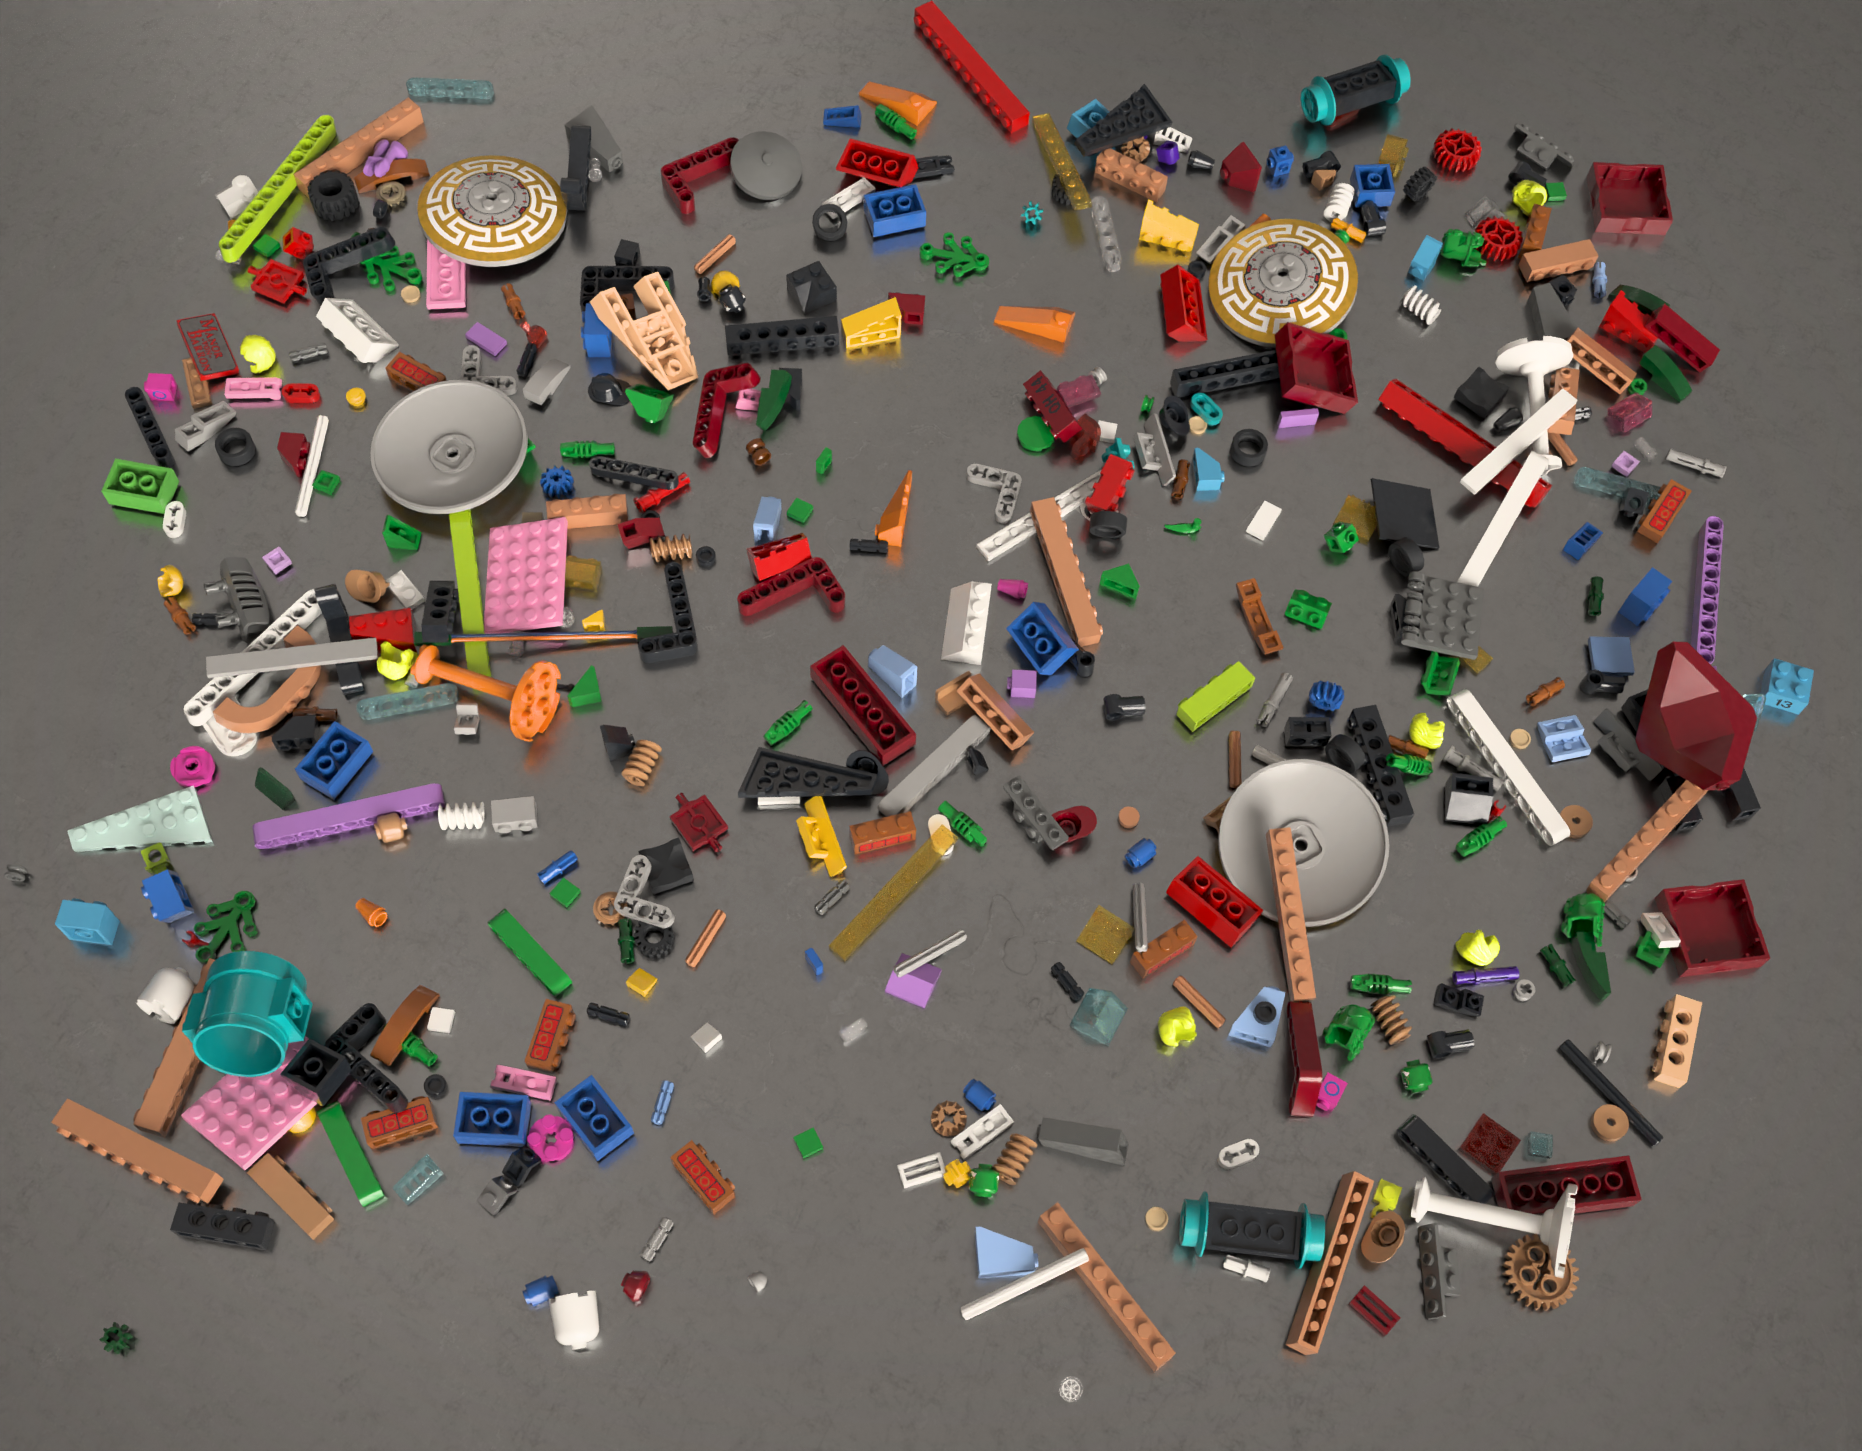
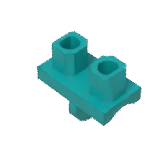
(1117, 449)

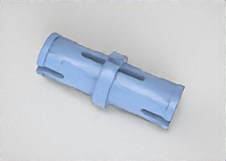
(1599, 280)

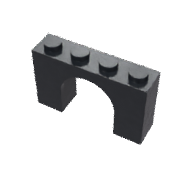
(1739, 797)

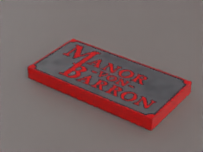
(207, 347)

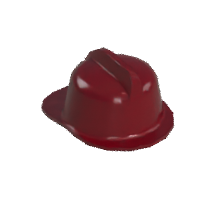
(1076, 821)

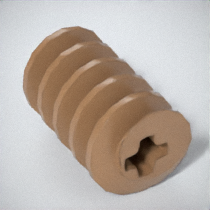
(671, 548)
(639, 762)
(1391, 1019)
(1013, 1156)

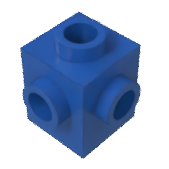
(1279, 160)

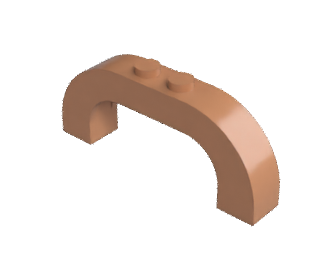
(281, 703)

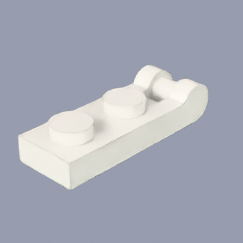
(982, 1131)

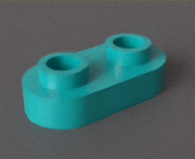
(1208, 409)

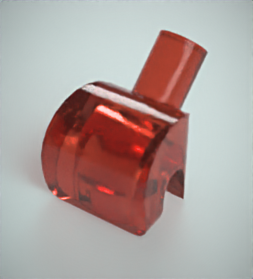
(534, 334)

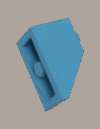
(1425, 258)
(1206, 471)

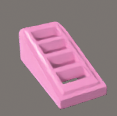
(748, 404)

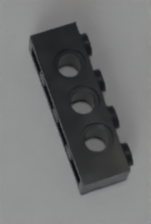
(439, 611)
(256, 1237)

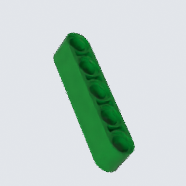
(529, 952)
(350, 1153)

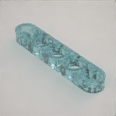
(442, 84)
(1613, 480)
(397, 700)

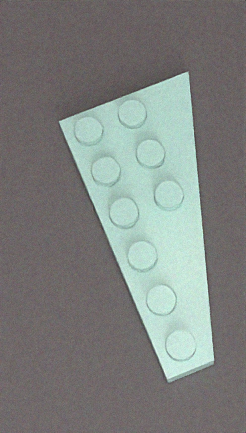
(163, 820)

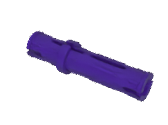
(1478, 976)

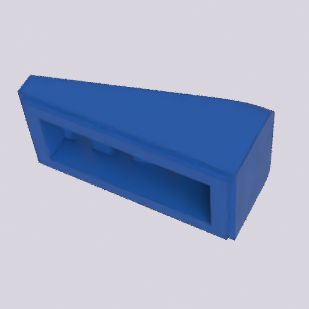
(852, 120)
(1582, 541)

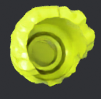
(1527, 194)
(259, 351)
(394, 662)
(1426, 734)
(1477, 948)
(1176, 1026)

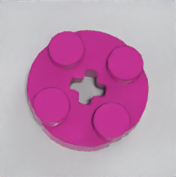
(197, 777)
(551, 1125)

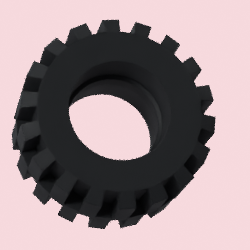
(322, 199)

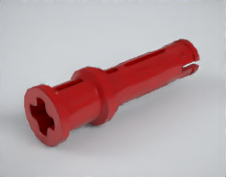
(654, 497)

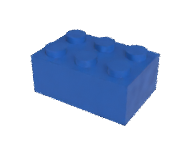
(894, 210)
(1042, 638)
(334, 760)
(167, 896)
(594, 1117)
(492, 1119)

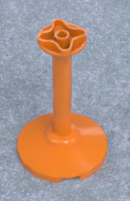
(532, 699)

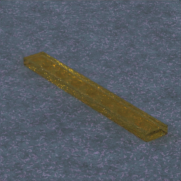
(1062, 162)
(893, 892)

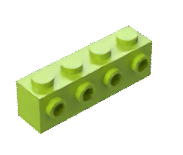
(1215, 695)

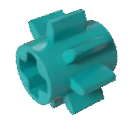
(1037, 211)

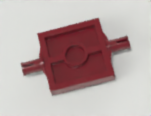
(698, 822)

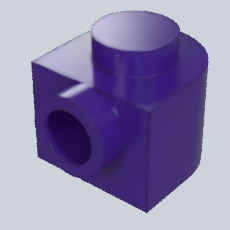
(1168, 152)

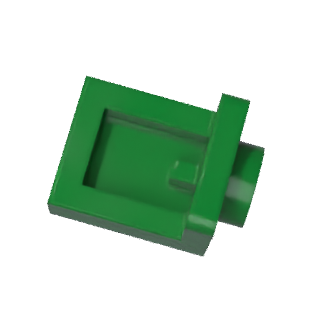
(1649, 950)

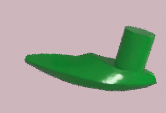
(1185, 527)

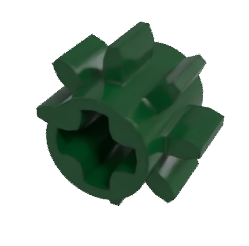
(111, 1342)

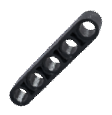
(149, 427)
(1444, 1160)

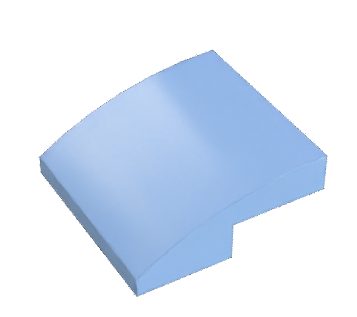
(1563, 738)

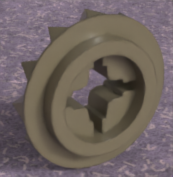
(385, 189)

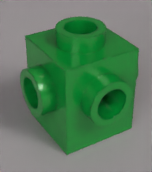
(1341, 537)

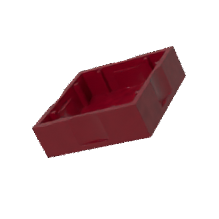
(1629, 198)
(1315, 368)
(1713, 927)

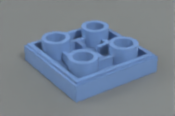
(1611, 655)

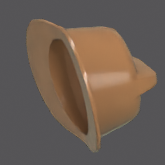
(366, 585)
(1383, 1237)

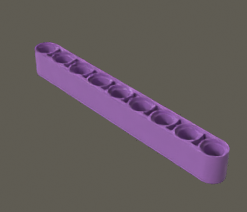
(1707, 588)
(346, 816)

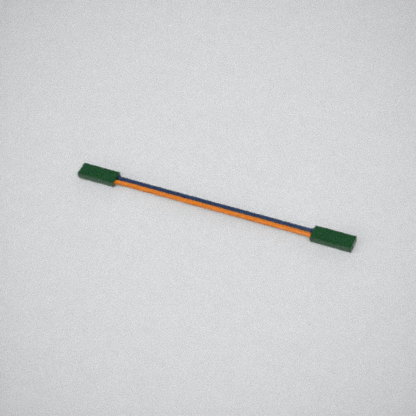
(642, 632)

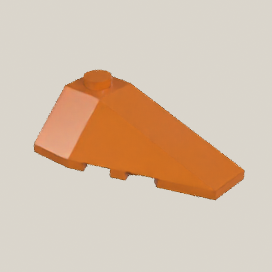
(908, 104)
(1042, 321)
(894, 517)

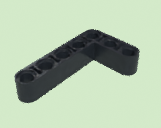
(575, 186)
(343, 255)
(621, 277)
(681, 617)
(339, 630)
(347, 1044)

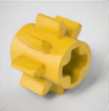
(957, 1173)

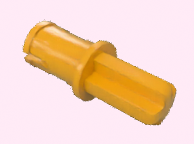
(1352, 231)

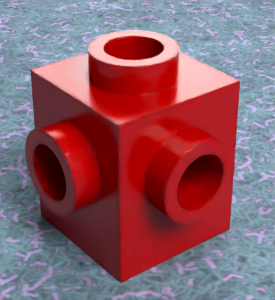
(298, 243)

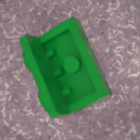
(1308, 608)
(1440, 674)

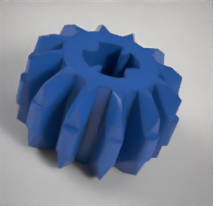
(556, 481)
(1326, 695)

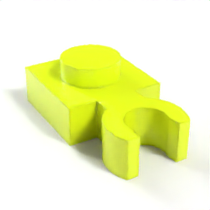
(1385, 1196)

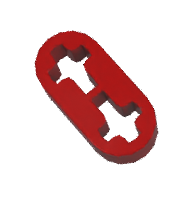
(301, 393)

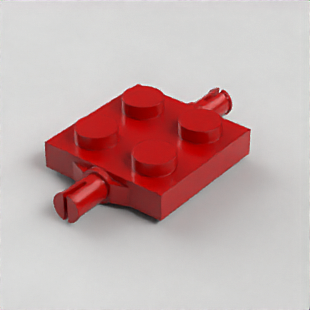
(277, 281)

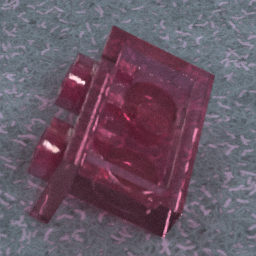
(1079, 390)
(1631, 411)

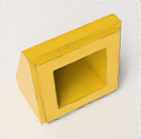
(595, 622)
(641, 981)

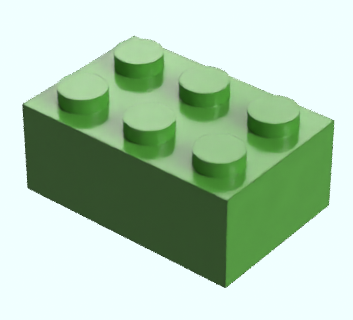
(140, 486)

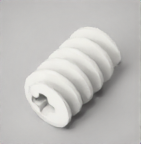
(1339, 201)
(1420, 305)
(461, 816)

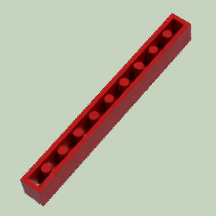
(971, 67)
(1452, 434)

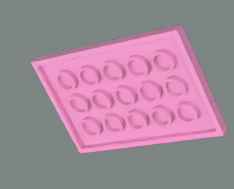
(526, 576)
(249, 1112)

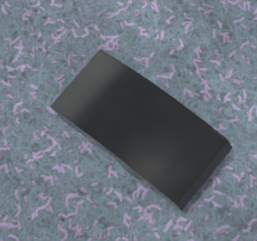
(1459, 1001)

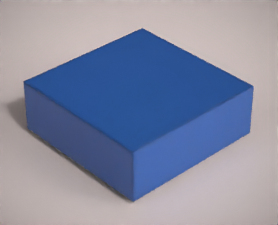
(814, 961)

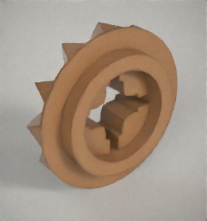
(1144, 149)
(602, 903)
(948, 1128)

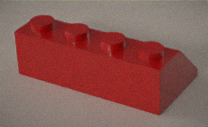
(878, 163)
(1183, 305)
(1214, 901)

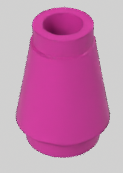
(1013, 587)

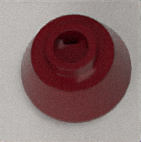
(635, 1284)

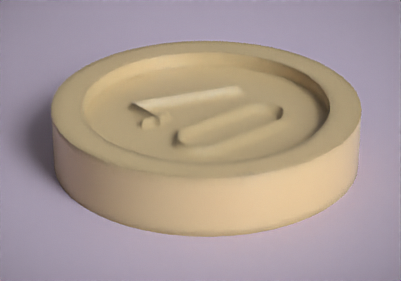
(410, 293)
(1197, 425)
(1520, 738)
(1156, 1218)

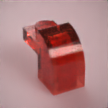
(1087, 438)

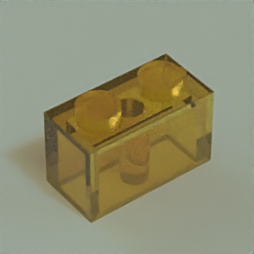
(1393, 152)
(582, 573)

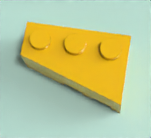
(1167, 229)
(872, 324)

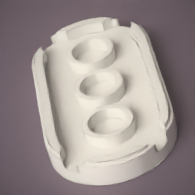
(228, 741)

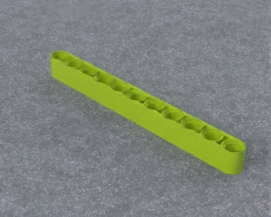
(276, 189)
(469, 590)

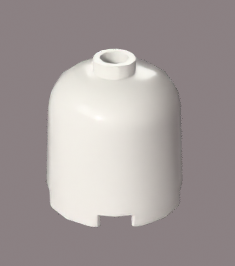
(167, 994)
(575, 1318)

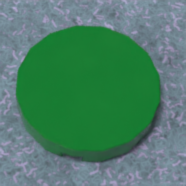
(1034, 434)

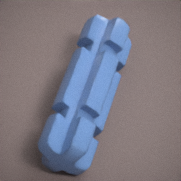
(662, 1102)

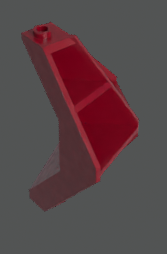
(1695, 720)

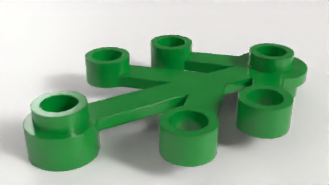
(975, 260)
(413, 275)
(226, 925)

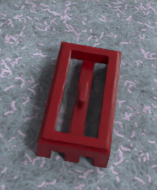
(1390, 1324)

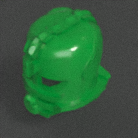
(1461, 247)
(1584, 915)
(1356, 1023)

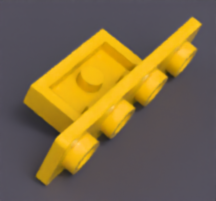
(820, 836)

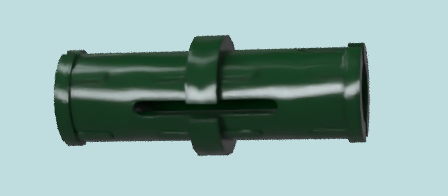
(1595, 596)
(626, 941)
(1557, 965)

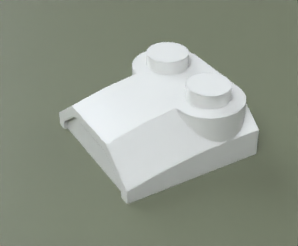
(237, 196)

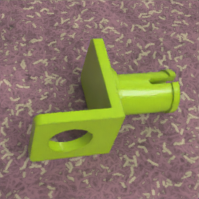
(156, 867)

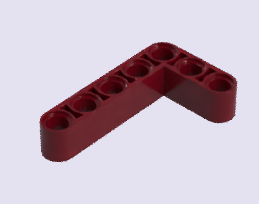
(679, 172)
(712, 402)
(794, 586)
(1305, 1058)

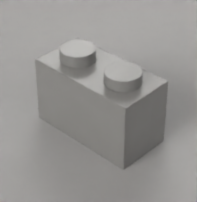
(514, 814)

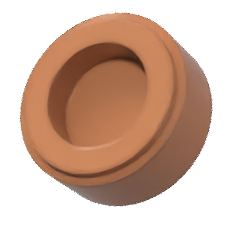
(1128, 817)

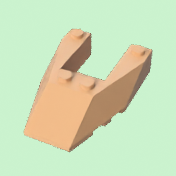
(656, 339)

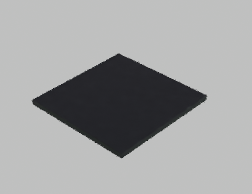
(1404, 512)

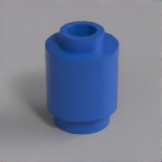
(1140, 852)
(979, 1095)
(540, 1290)

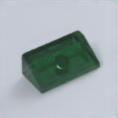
(273, 789)

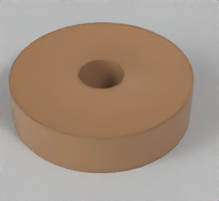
(1583, 818)
(1616, 1116)

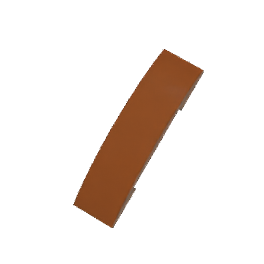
(398, 169)
(1256, 617)
(401, 1023)

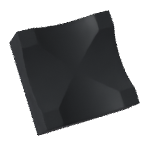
(1481, 393)
(668, 866)

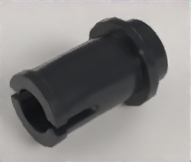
(704, 292)

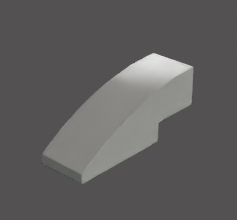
(1220, 238)
(545, 381)
(204, 425)

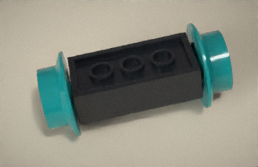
(1355, 89)
(1252, 1230)

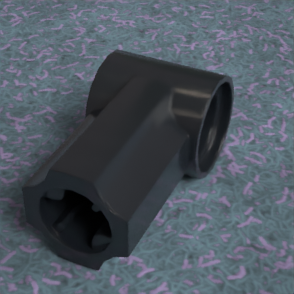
(1326, 161)
(1523, 171)
(1373, 223)
(1082, 656)
(1602, 682)
(1118, 707)
(1445, 1043)

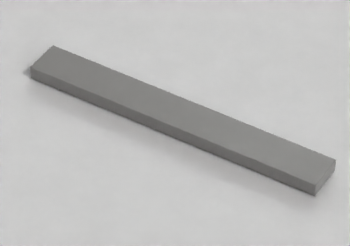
(291, 657)

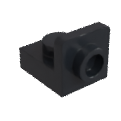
(520, 1164)

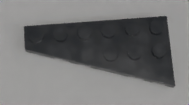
(1126, 122)
(790, 775)

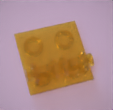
(1360, 515)
(1105, 934)

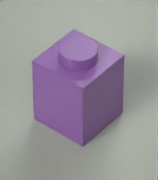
(1022, 683)

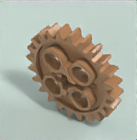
(1521, 1262)

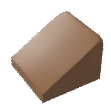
(1323, 178)

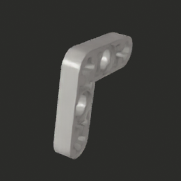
(475, 376)
(1003, 484)
(633, 896)

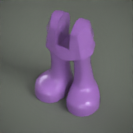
(383, 157)

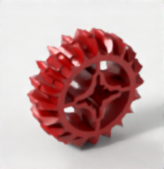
(1447, 144)
(1500, 237)

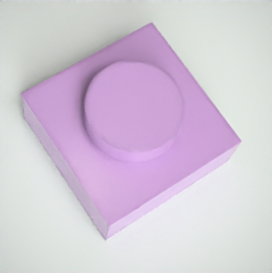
(1625, 463)
(277, 560)

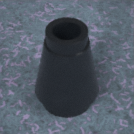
(1200, 160)
(1509, 419)

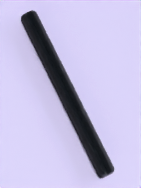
(1611, 1092)

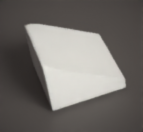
(706, 1037)

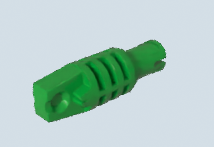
(895, 121)
(587, 449)
(787, 723)
(1410, 764)
(963, 824)
(1480, 836)
(1379, 984)
(415, 1047)

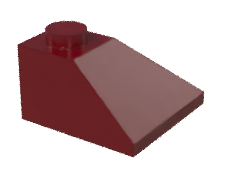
(1241, 169)

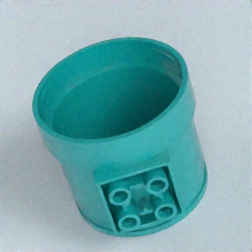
(248, 1013)

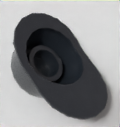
(608, 389)
(1175, 415)
(869, 762)

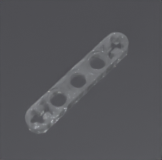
(1106, 240)

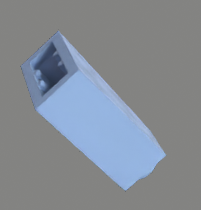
(767, 520)
(893, 669)
(1249, 1029)
(1002, 1255)

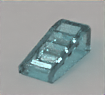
(412, 1173)

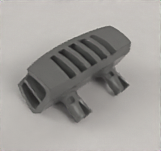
(245, 597)

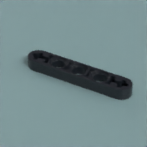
(665, 478)

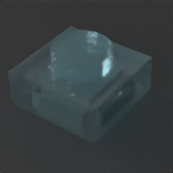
(1540, 1145)

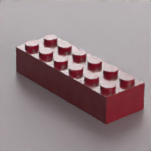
(863, 705)
(1599, 1182)

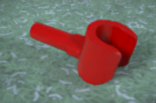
(1495, 811)
(194, 940)

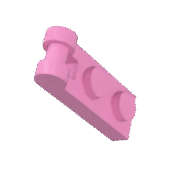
(253, 388)
(524, 1082)

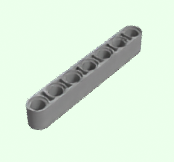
(934, 767)

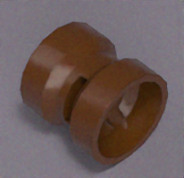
(759, 453)

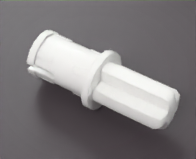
(1246, 1268)

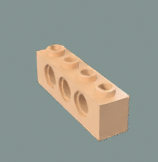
(1689, 1012)

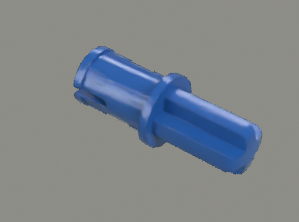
(557, 867)

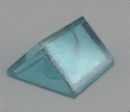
(1099, 1015)

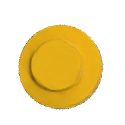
(356, 396)

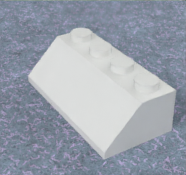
(356, 329)
(966, 623)

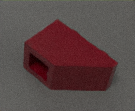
(911, 307)
(293, 451)
(640, 530)

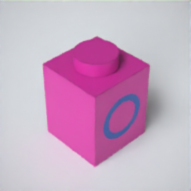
(160, 387)
(1330, 1092)

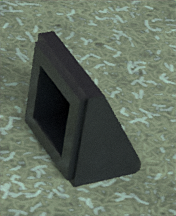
(977, 761)

